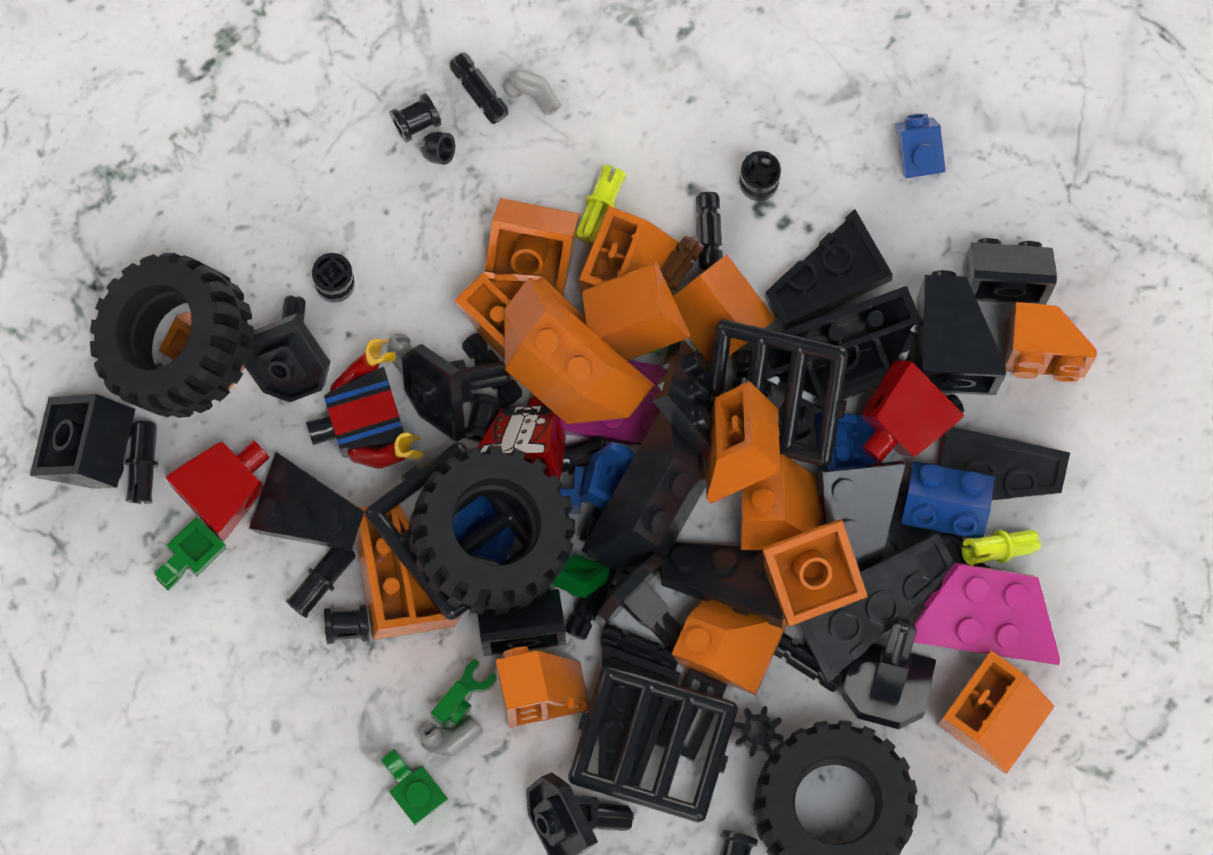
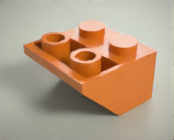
(624, 246)
(1046, 343)
(742, 442)
(997, 712)

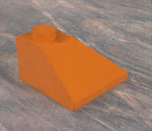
(728, 645)

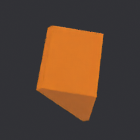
(719, 295)
(635, 312)
(813, 572)

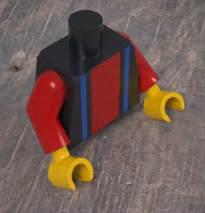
(365, 414)

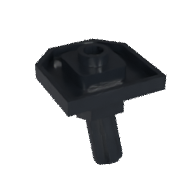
(287, 356)
(442, 387)
(638, 599)
(889, 681)
(568, 821)

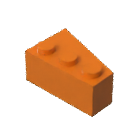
(392, 595)
(540, 686)

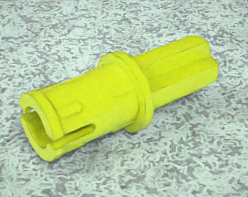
(597, 203)
(1000, 546)

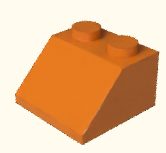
(532, 241)
(780, 506)

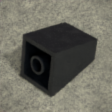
(954, 338)

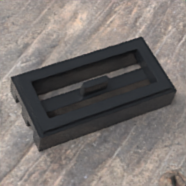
(706, 682)

